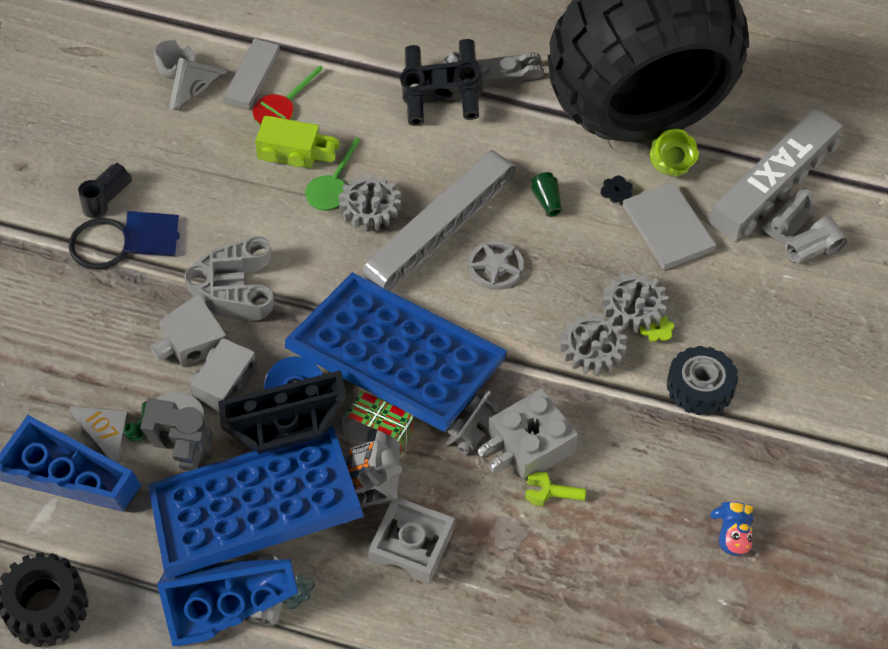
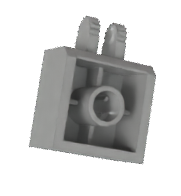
(530, 436)

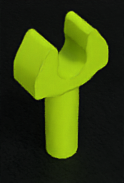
(551, 490)

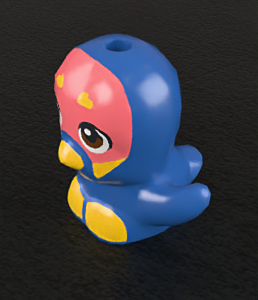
(736, 529)

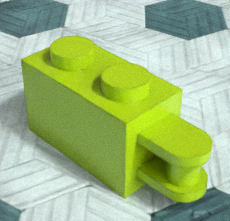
(293, 143)

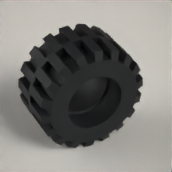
(53, 621)

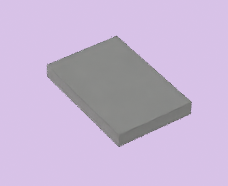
(669, 225)

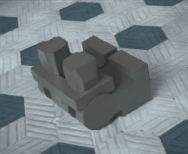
(183, 427)

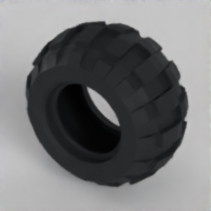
(645, 63)

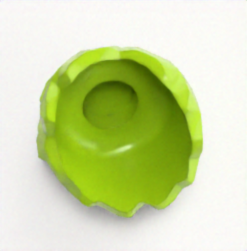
(673, 152)

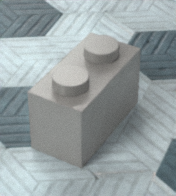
(223, 374)

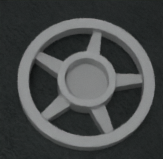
(495, 264)

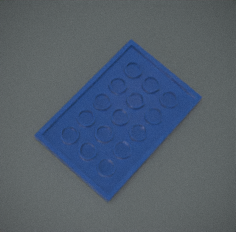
(397, 350)
(251, 503)

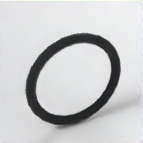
(79, 229)

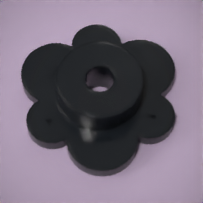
(616, 189)

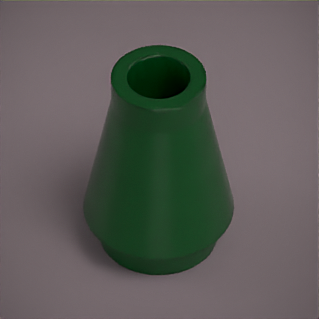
(547, 192)

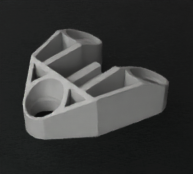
(225, 276)

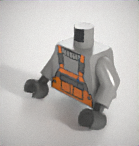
(374, 470)

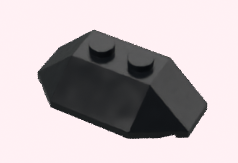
(284, 413)

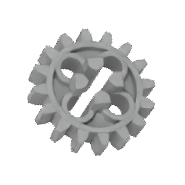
(381, 213)
(643, 315)
(576, 346)

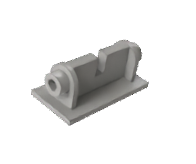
(791, 216)
(465, 431)

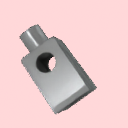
(188, 333)

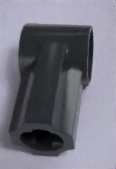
(99, 192)

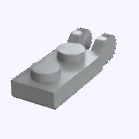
(509, 69)

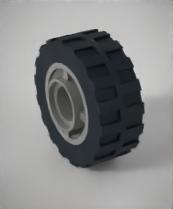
(703, 396)

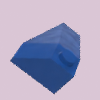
(222, 596)

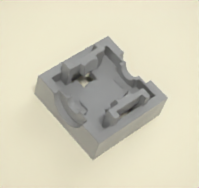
(414, 526)

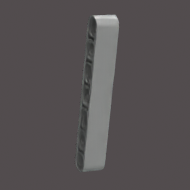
(439, 221)

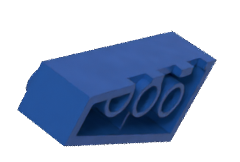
(61, 466)

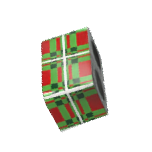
(371, 414)

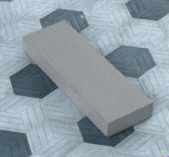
(251, 74)

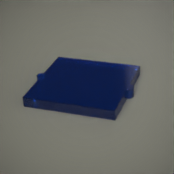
(151, 233)

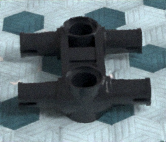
(441, 82)

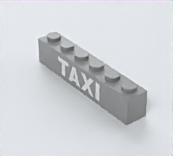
(775, 175)

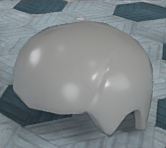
(167, 57)

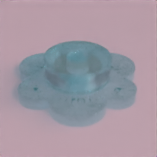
(305, 586)

